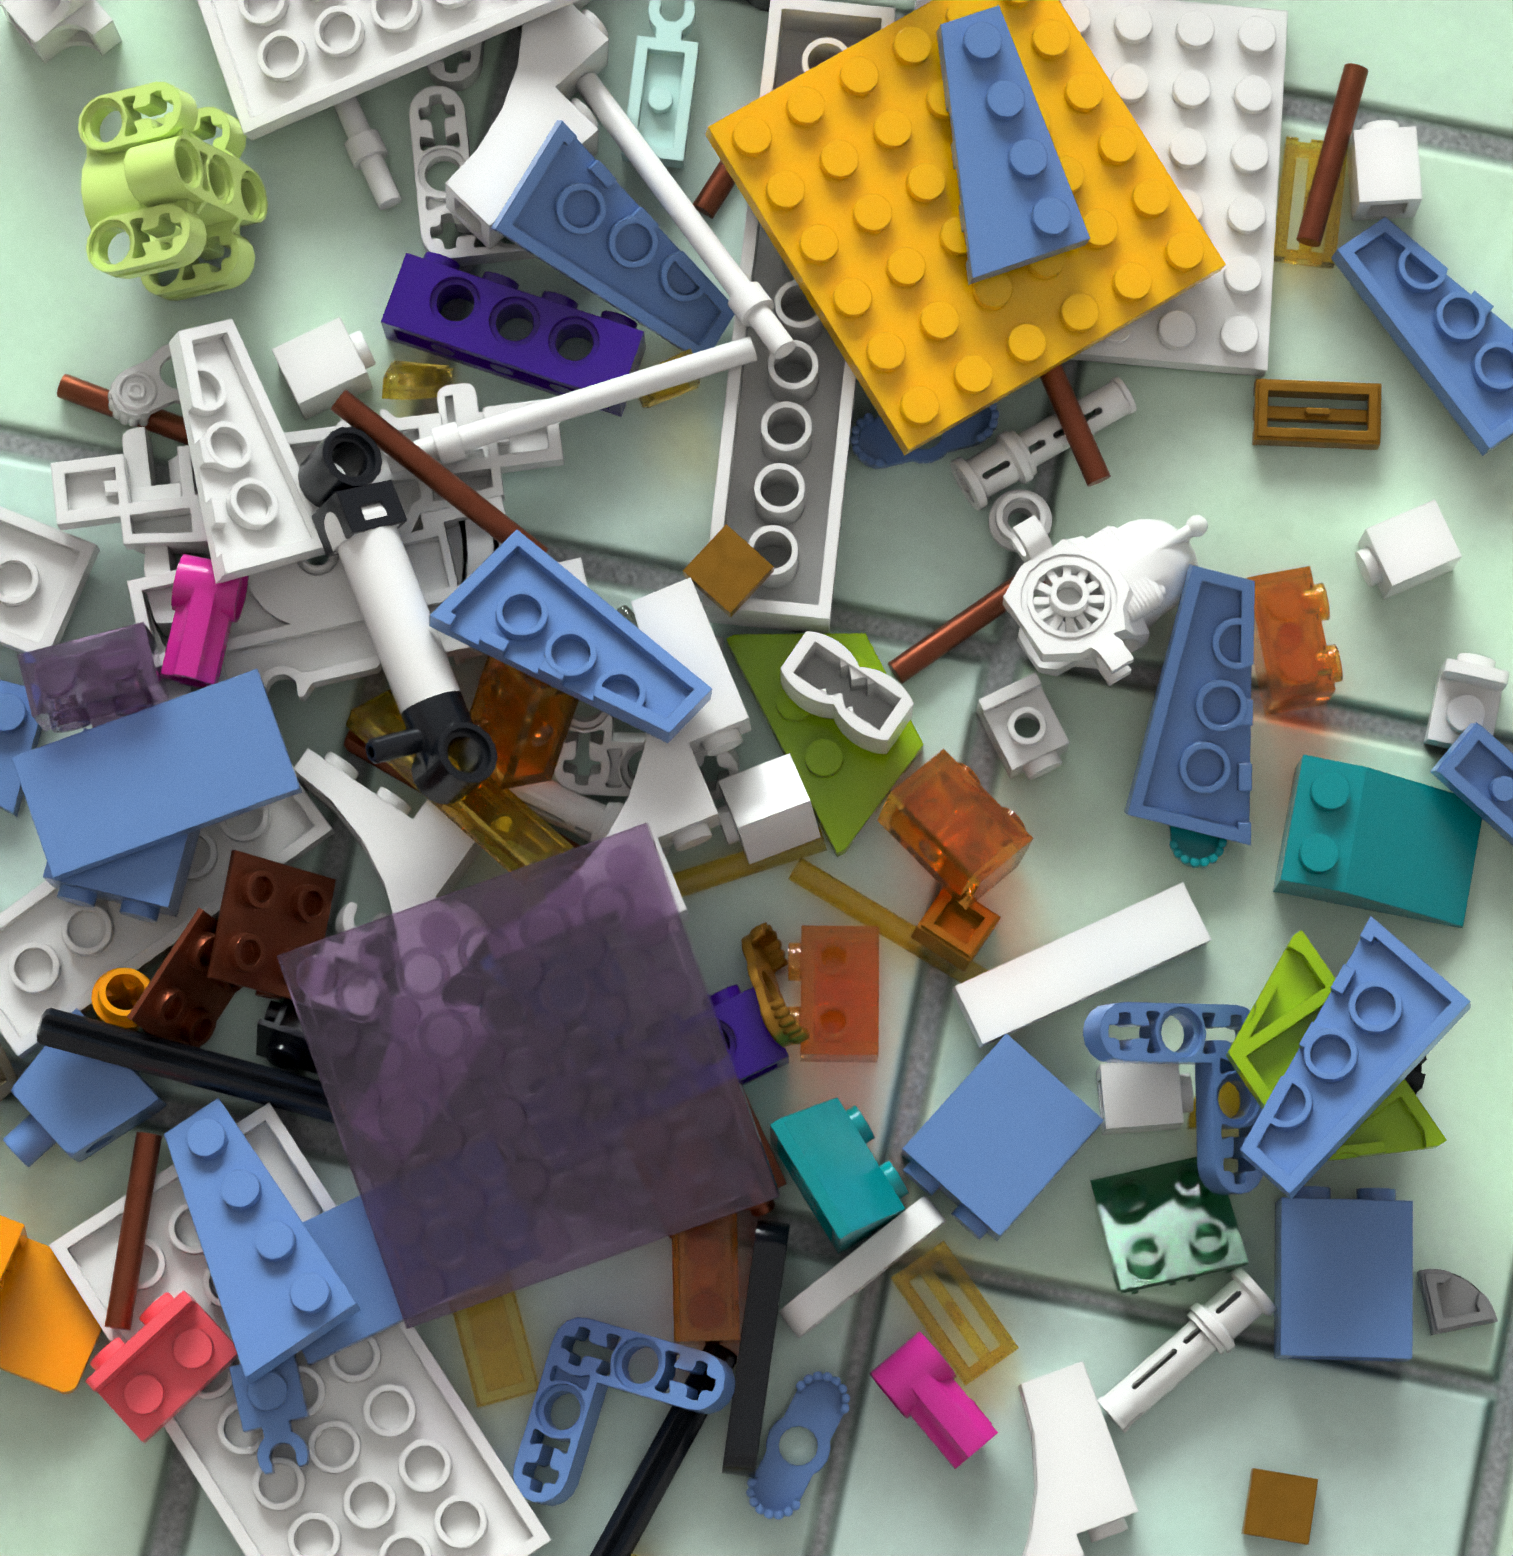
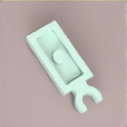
(664, 84)

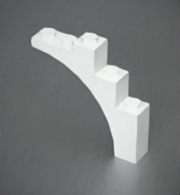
(550, 62)
(668, 781)
(411, 856)
(1074, 1465)

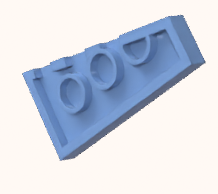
(598, 236)

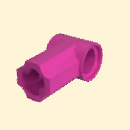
(200, 622)
(925, 1388)

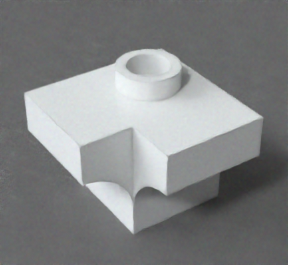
(60, 24)

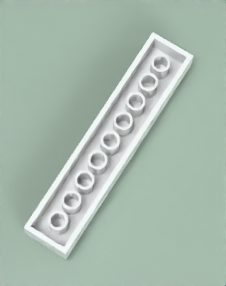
(794, 414)

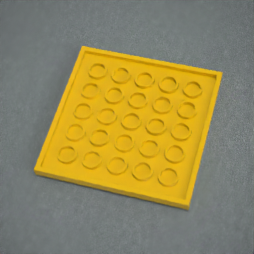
(865, 213)

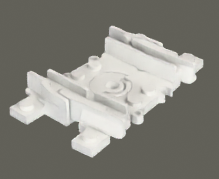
(299, 616)

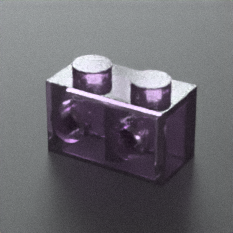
(93, 678)

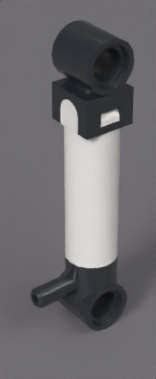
(362, 528)

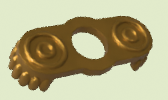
(765, 958)

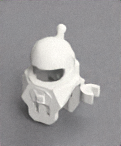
(1097, 592)

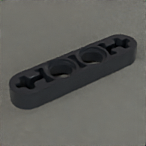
(756, 1348)

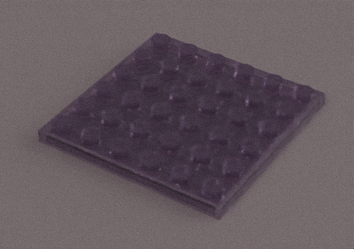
(528, 1075)

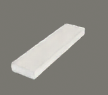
(1081, 964)

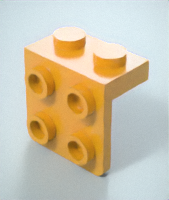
(43, 1318)

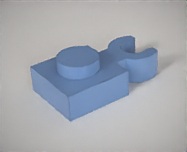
(272, 1406)

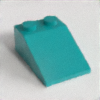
(1377, 843)
(837, 1172)

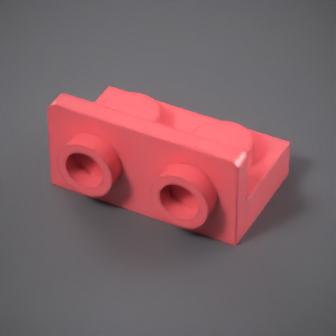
(161, 1364)

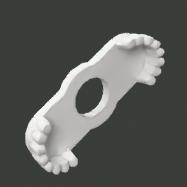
(142, 391)

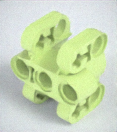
(169, 191)

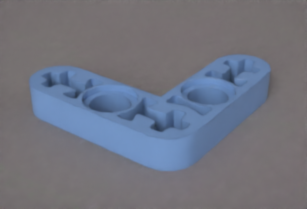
(1211, 1073)
(589, 1382)

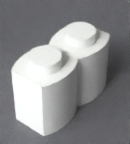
(861, 700)

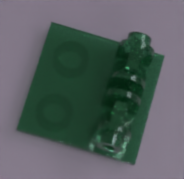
(1166, 1226)

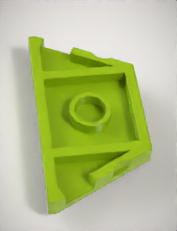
(839, 776)
(1273, 1038)

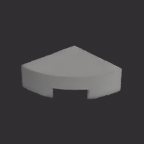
(1453, 1302)

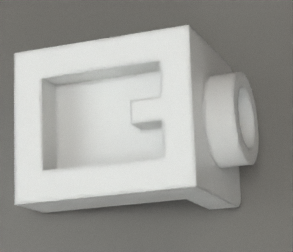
(1464, 694)

